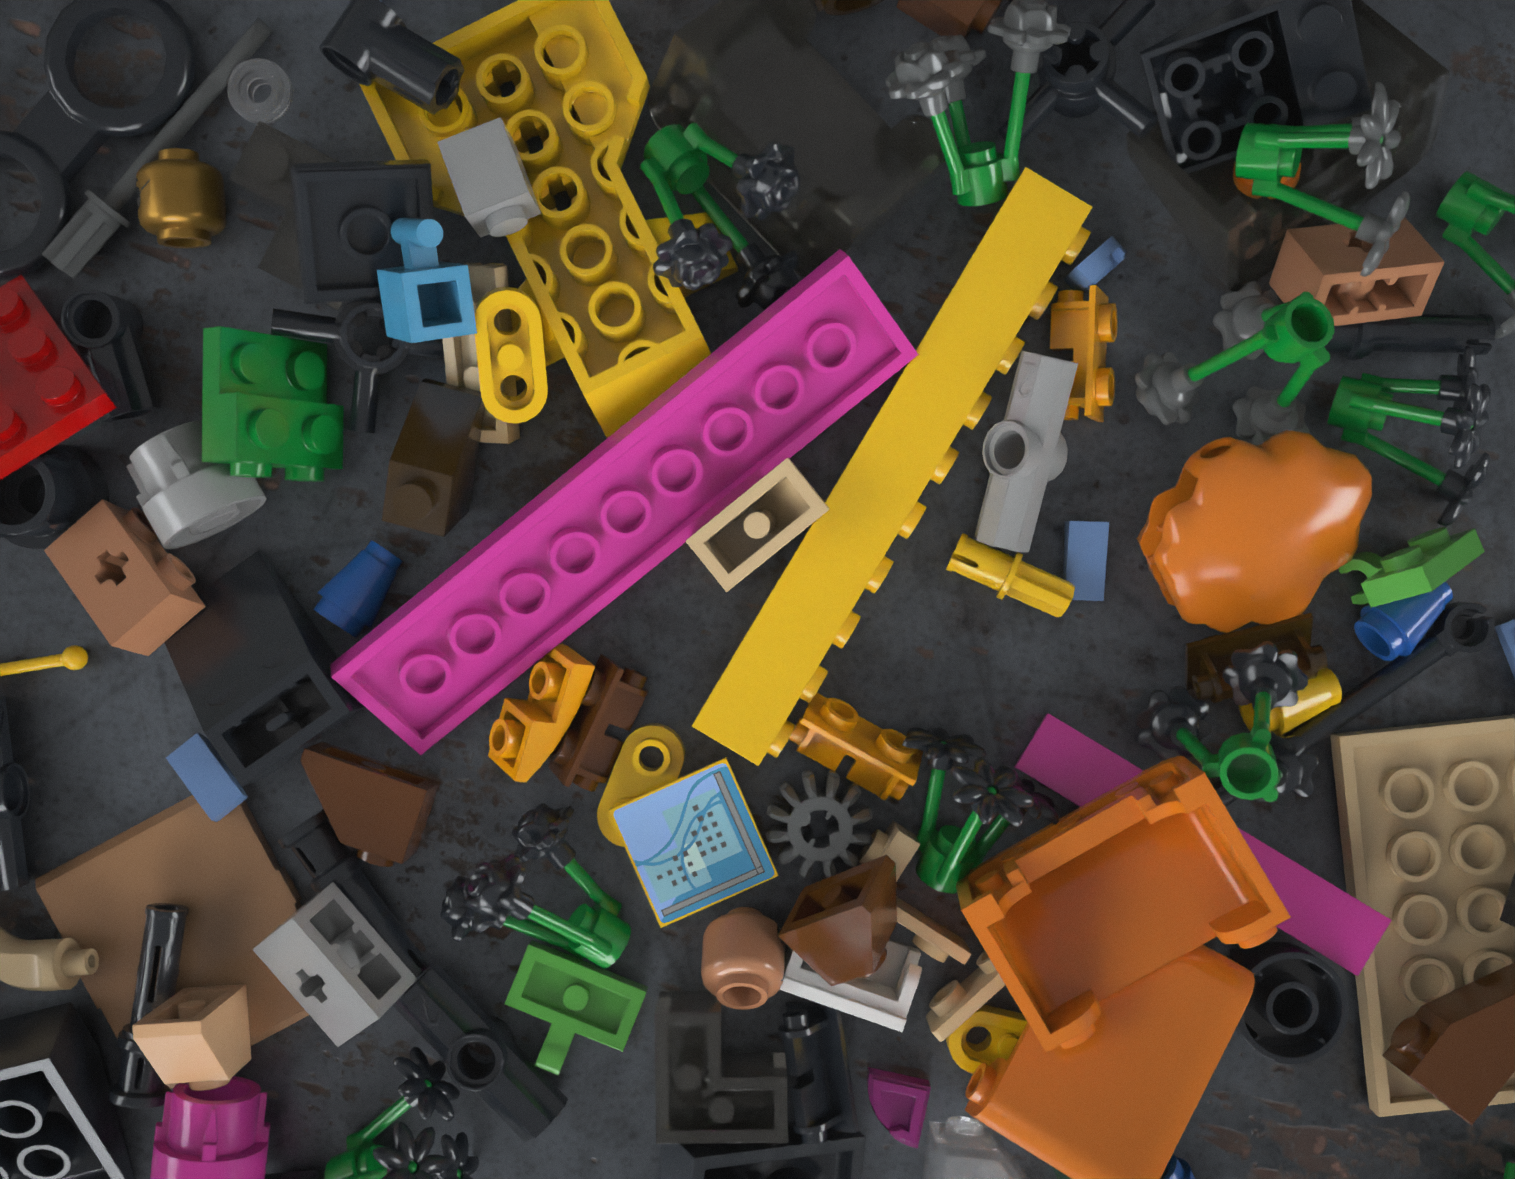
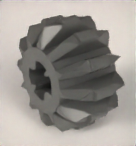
(839, 832)

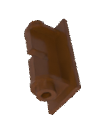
(585, 750)

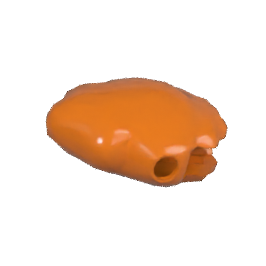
(1255, 528)

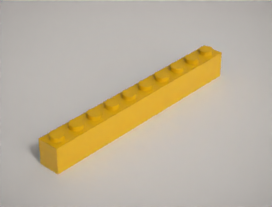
(893, 466)

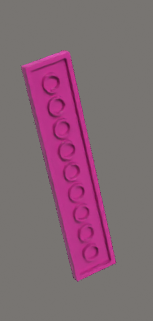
(627, 505)

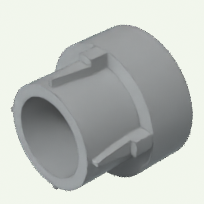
(187, 496)

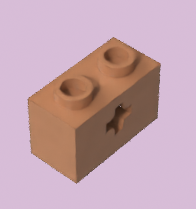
(1332, 256)
(125, 577)

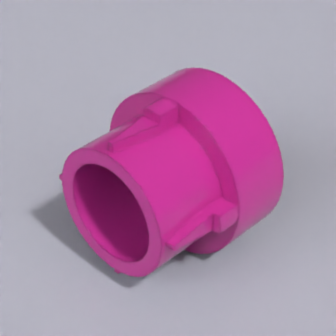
(212, 1133)

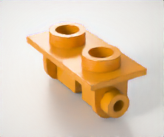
(1086, 330)
(835, 729)

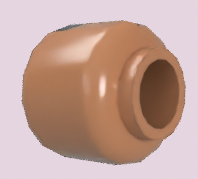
(743, 958)

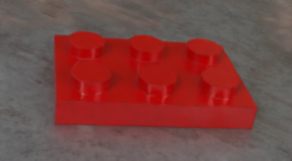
(43, 380)

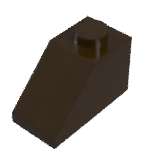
(435, 459)

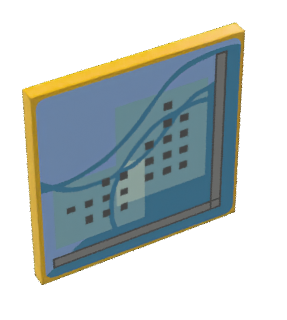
(693, 842)

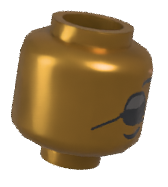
(181, 199)

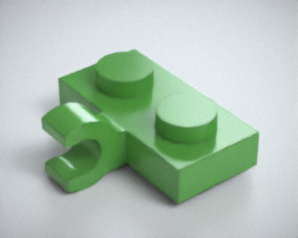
(1415, 569)
(575, 1000)

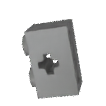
(335, 965)

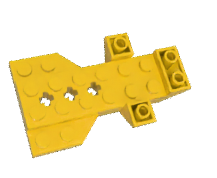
(594, 261)

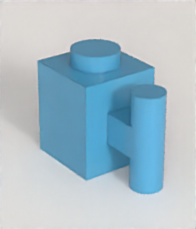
(425, 296)

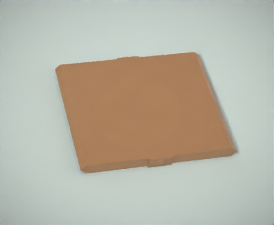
(184, 859)

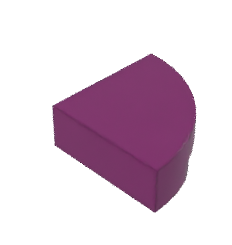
(899, 1103)

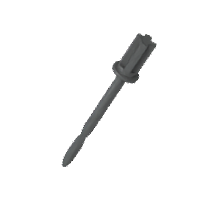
(101, 217)

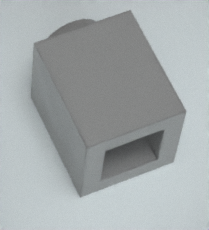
(490, 179)

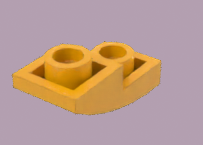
(534, 726)

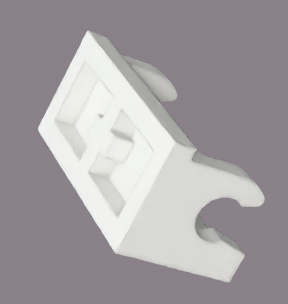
(878, 998)

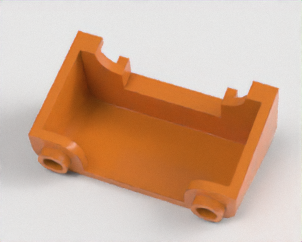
(1116, 897)
(1130, 1087)

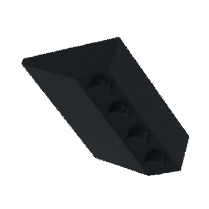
(56, 1101)

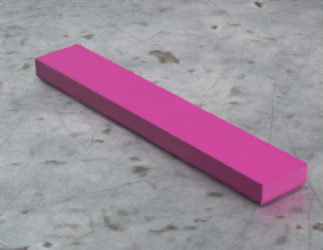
(1319, 911)

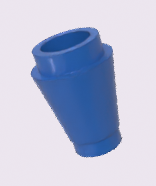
(359, 589)
(1400, 625)

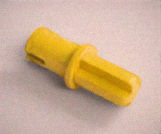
(1011, 576)

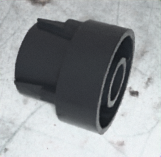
(71, 489)
(1311, 1016)

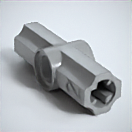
(1025, 451)

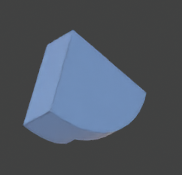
(1096, 265)

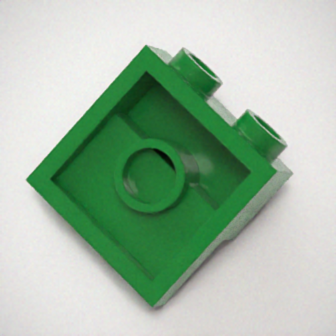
(268, 406)

